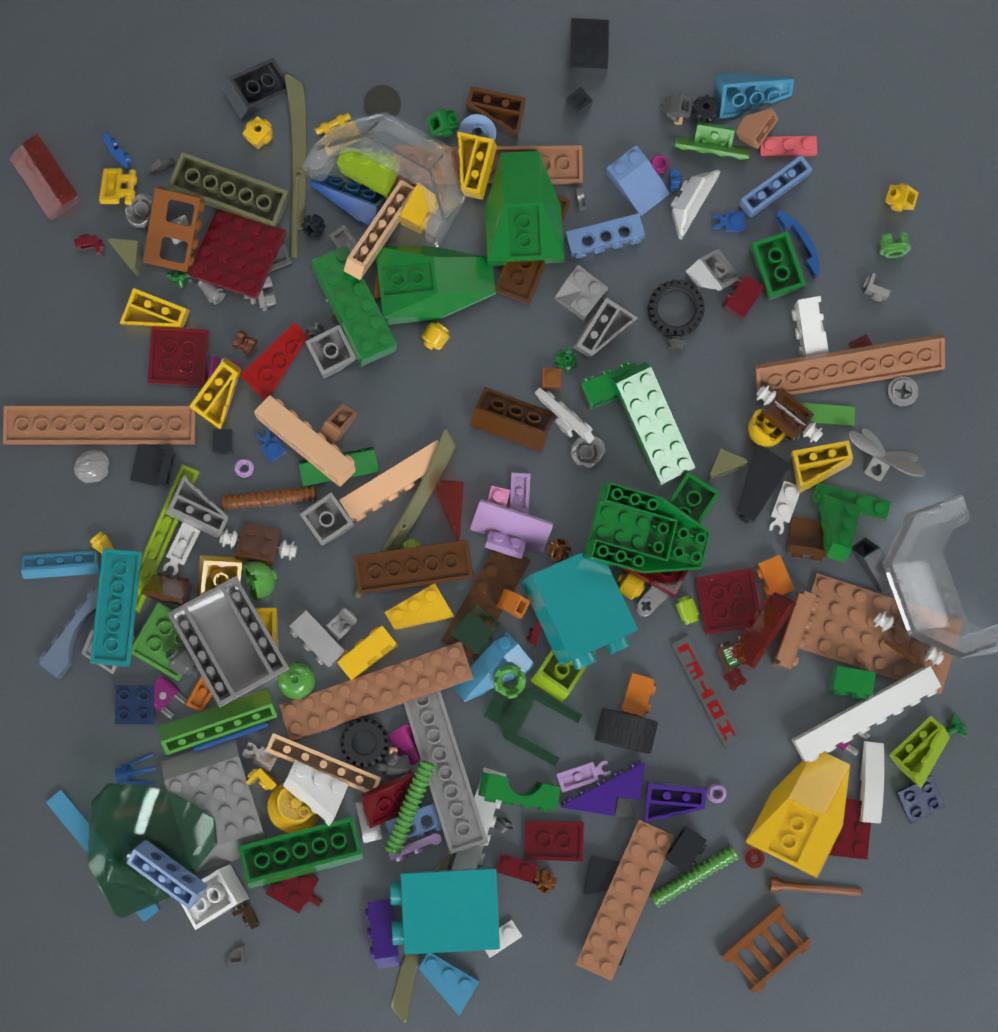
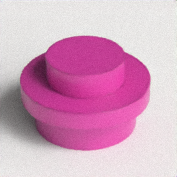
(659, 163)

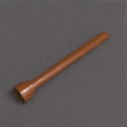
(777, 884)

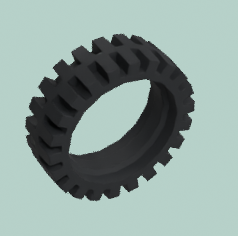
(670, 286)

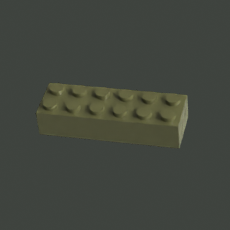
(229, 190)

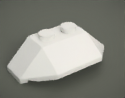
(691, 200)

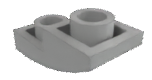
(367, 834)

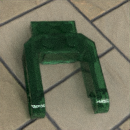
(512, 713)

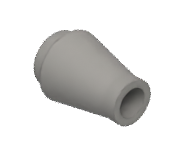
(213, 293)

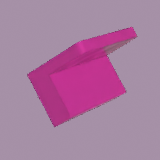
(405, 743)

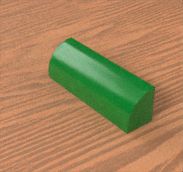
(364, 460)

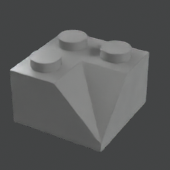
(581, 293)
(331, 351)
(327, 519)

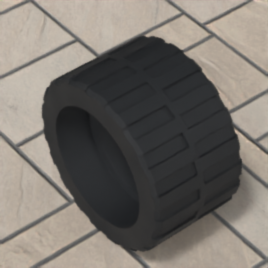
(626, 731)

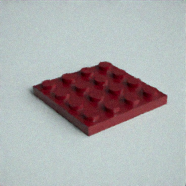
(237, 253)

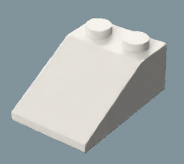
(221, 895)

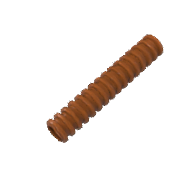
(268, 497)

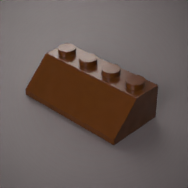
(512, 419)

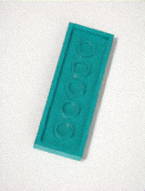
(116, 607)

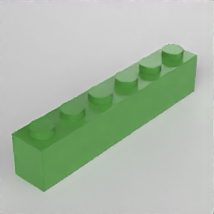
(217, 721)

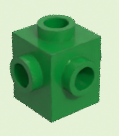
(443, 123)

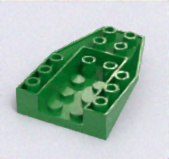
(523, 212)
(430, 282)
(644, 533)

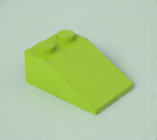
(556, 679)

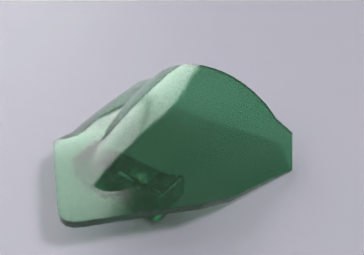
(126, 817)

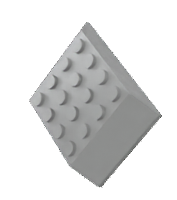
(228, 641)
(218, 785)

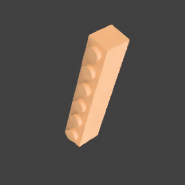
(378, 231)
(305, 441)
(388, 484)
(330, 766)

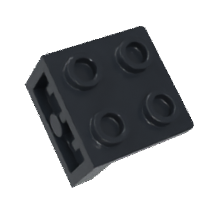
(153, 465)

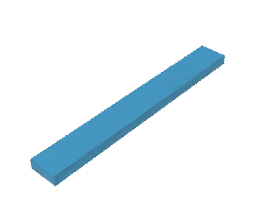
(79, 828)

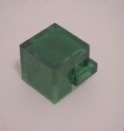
(475, 630)

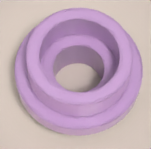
(240, 463)
(721, 797)

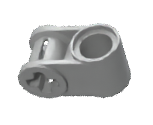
(654, 598)

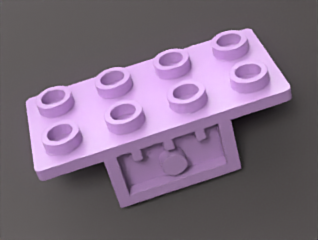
(510, 529)

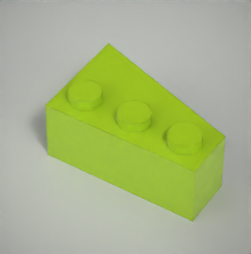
(367, 172)
(921, 750)

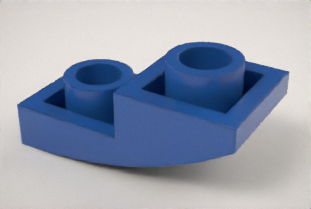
(118, 154)

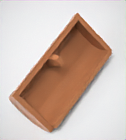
(793, 632)

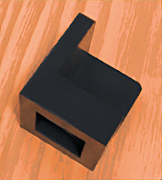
(579, 100)
(223, 441)

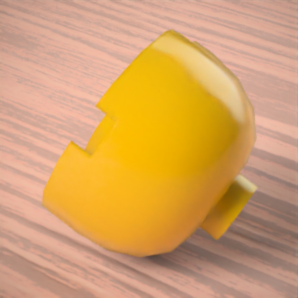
(763, 431)

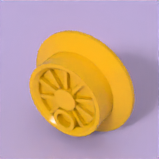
(289, 812)

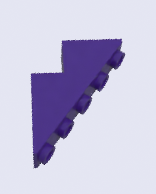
(603, 797)

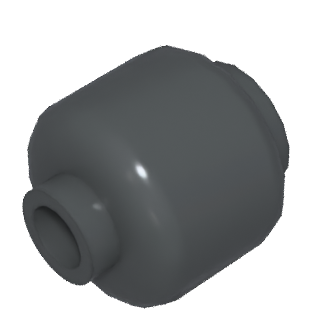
(181, 661)

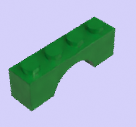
(542, 795)

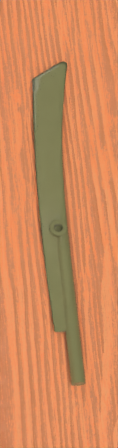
(297, 109)
(428, 484)
(404, 985)

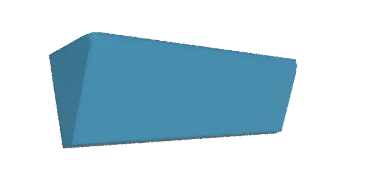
(60, 564)

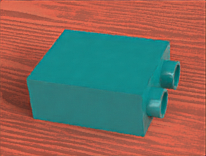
(580, 609)
(446, 910)

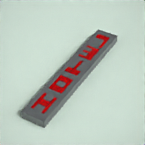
(706, 691)

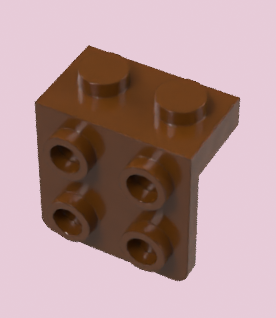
(806, 539)

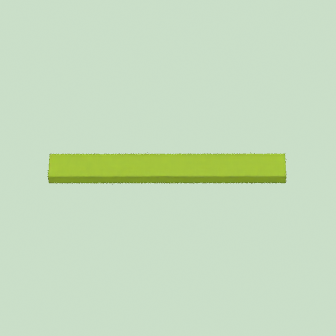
(161, 536)

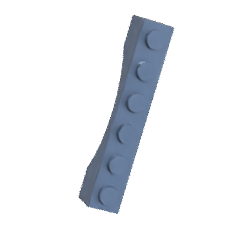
(59, 656)

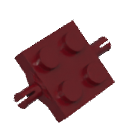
(295, 892)

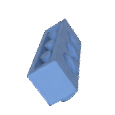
(775, 186)
(630, 223)
(419, 829)
(167, 874)

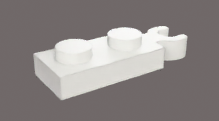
(784, 505)
(181, 547)

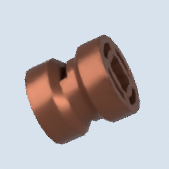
(244, 343)

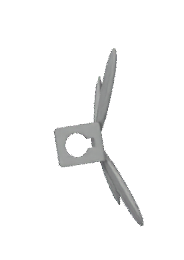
(900, 460)

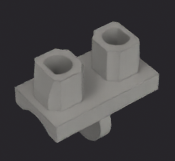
(265, 300)

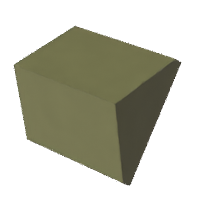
(130, 252)
(725, 463)

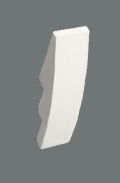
(872, 782)

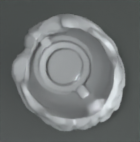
(139, 211)
(586, 453)
(91, 466)

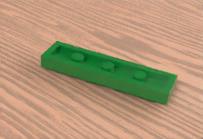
(869, 505)

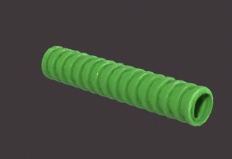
(409, 808)
(692, 877)

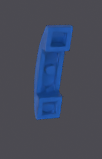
(788, 222)

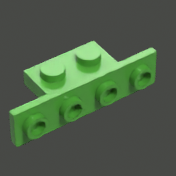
(713, 139)

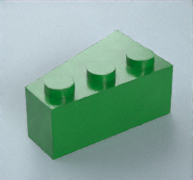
(839, 526)

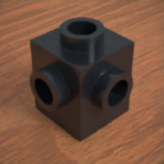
(703, 115)

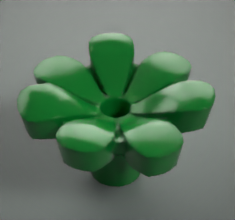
(178, 277)
(563, 363)
(956, 726)

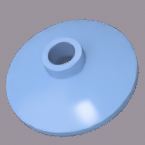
(480, 121)

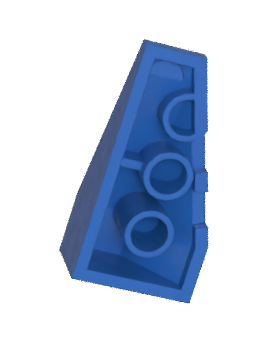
(351, 197)

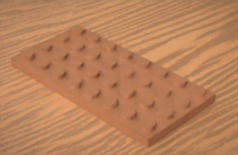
(846, 631)

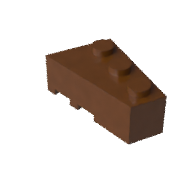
(501, 108)

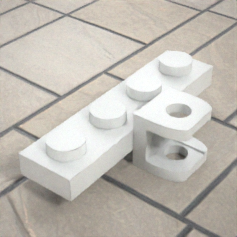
(567, 419)

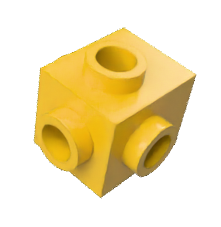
(258, 132)
(901, 197)

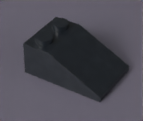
(589, 46)
(255, 88)

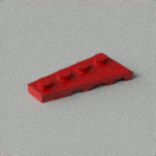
(272, 364)

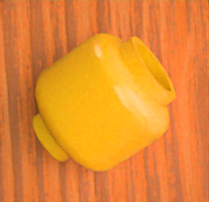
(435, 336)
(630, 586)

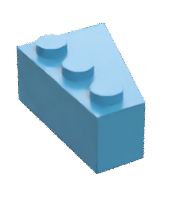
(449, 980)

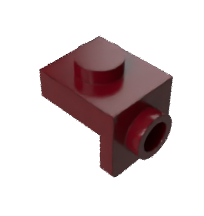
(86, 241)
(533, 634)

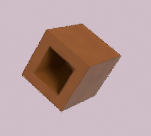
(551, 379)

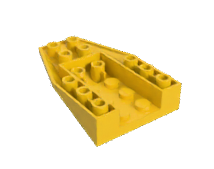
(804, 814)

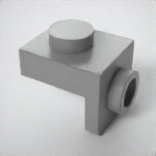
(876, 292)
(341, 624)

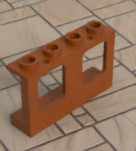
(160, 228)

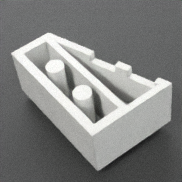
(809, 327)
(316, 790)

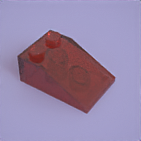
(451, 501)

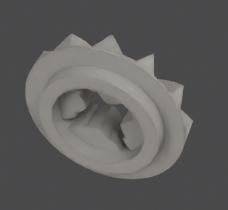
(910, 386)

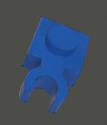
(675, 180)
(732, 221)
(272, 447)

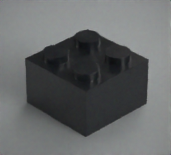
(685, 849)

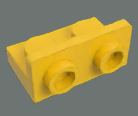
(265, 781)

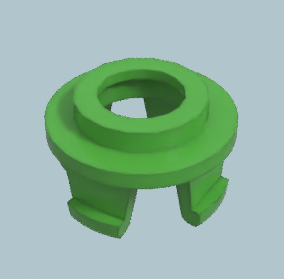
(892, 250)
(510, 691)

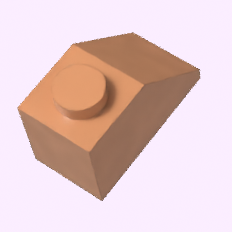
(756, 127)
(338, 423)

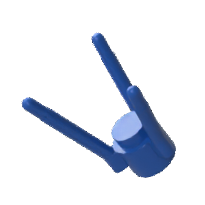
(125, 774)

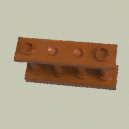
(747, 941)

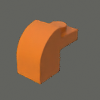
(513, 604)

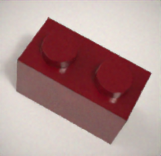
(743, 298)
(516, 867)

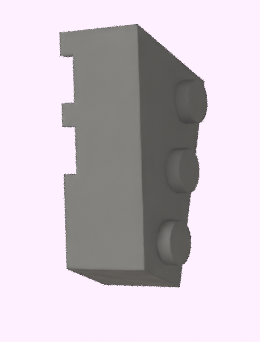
(602, 327)
(196, 510)
(313, 636)

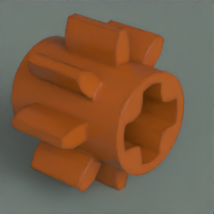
(559, 549)
(545, 881)

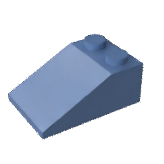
(637, 180)

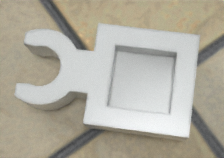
(261, 757)

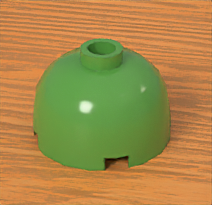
(259, 578)
(296, 681)

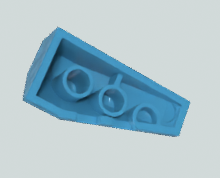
(748, 91)
(500, 653)

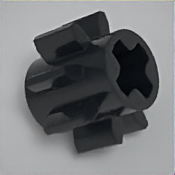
(313, 225)

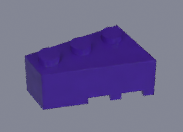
(671, 799)
(381, 917)

